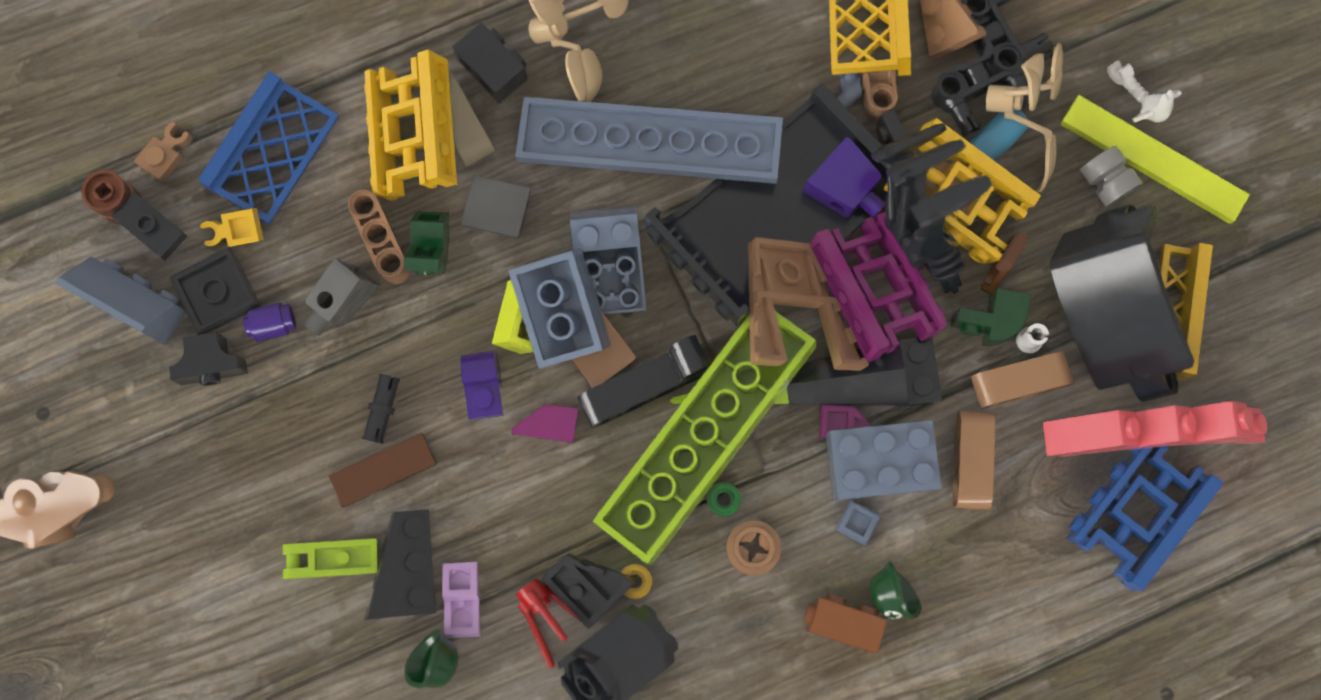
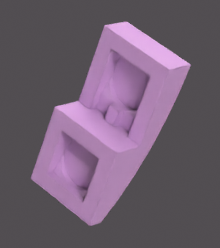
(461, 600)

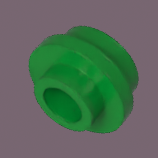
(731, 491)

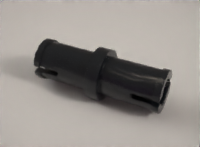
(381, 408)

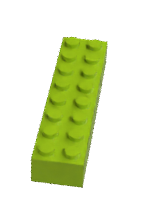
(699, 442)

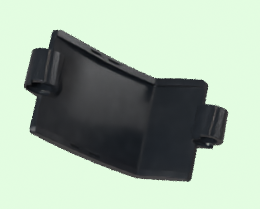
(1121, 303)

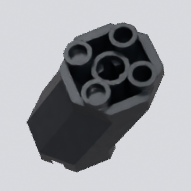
(619, 657)

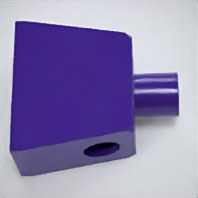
(846, 182)

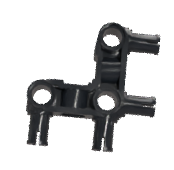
(975, 76)

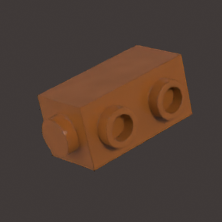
(844, 624)

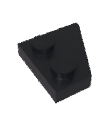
(587, 587)

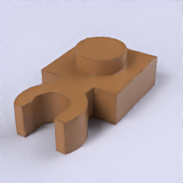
(161, 157)

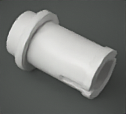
(1031, 338)

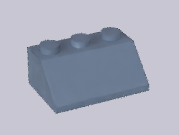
(124, 297)
(559, 308)

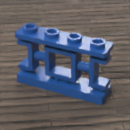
(1165, 527)

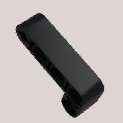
(637, 387)

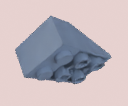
(612, 256)

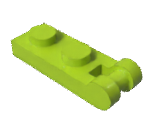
(332, 558)

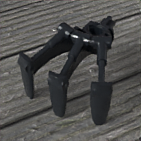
(920, 220)

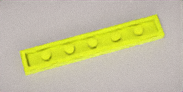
(1156, 160)

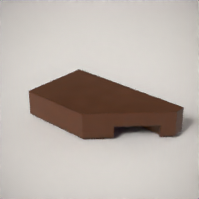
(1001, 268)

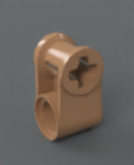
(878, 86)

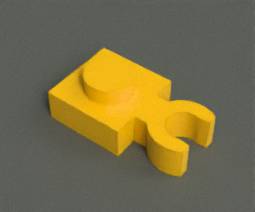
(237, 228)

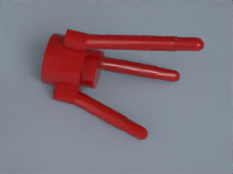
(535, 598)

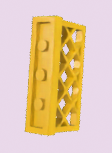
(897, 32)

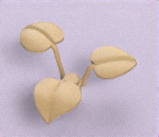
(581, 65)
(1010, 98)

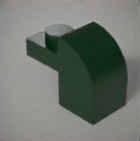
(428, 243)
(1003, 319)

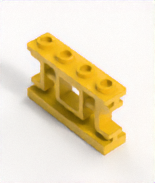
(432, 126)
(968, 165)

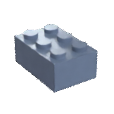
(883, 460)

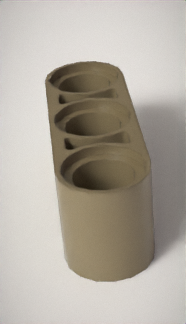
(468, 132)

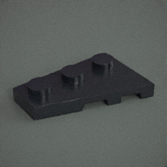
(405, 570)

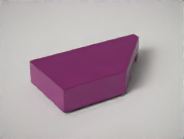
(840, 418)
(549, 423)

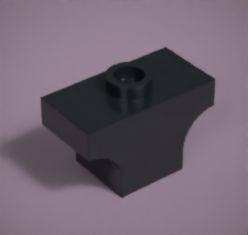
(149, 226)
(206, 361)

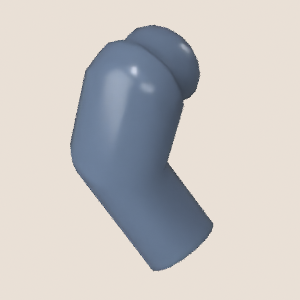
(851, 89)

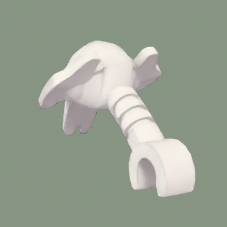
(1155, 106)

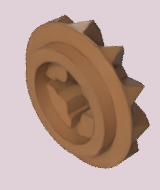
(768, 541)

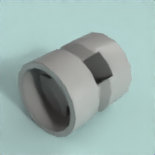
(1111, 176)

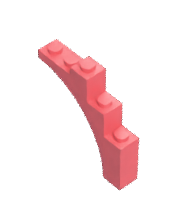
(1155, 428)

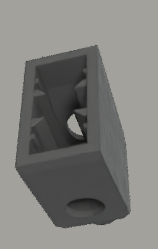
(338, 295)

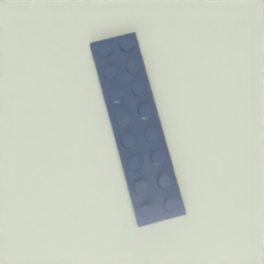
(649, 140)

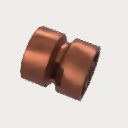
(105, 193)

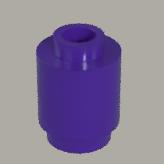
(269, 321)

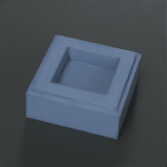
(857, 523)

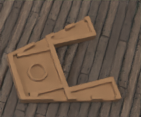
(791, 276)

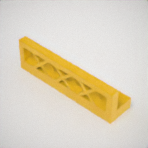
(1193, 294)

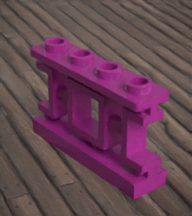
(856, 297)

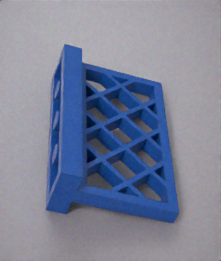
(244, 132)

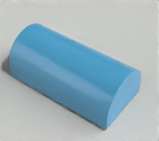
(999, 135)

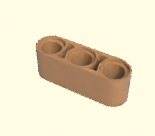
(368, 226)
(1022, 379)
(973, 460)

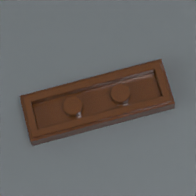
(382, 470)

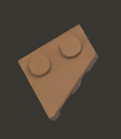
(948, 26)

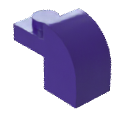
(482, 384)

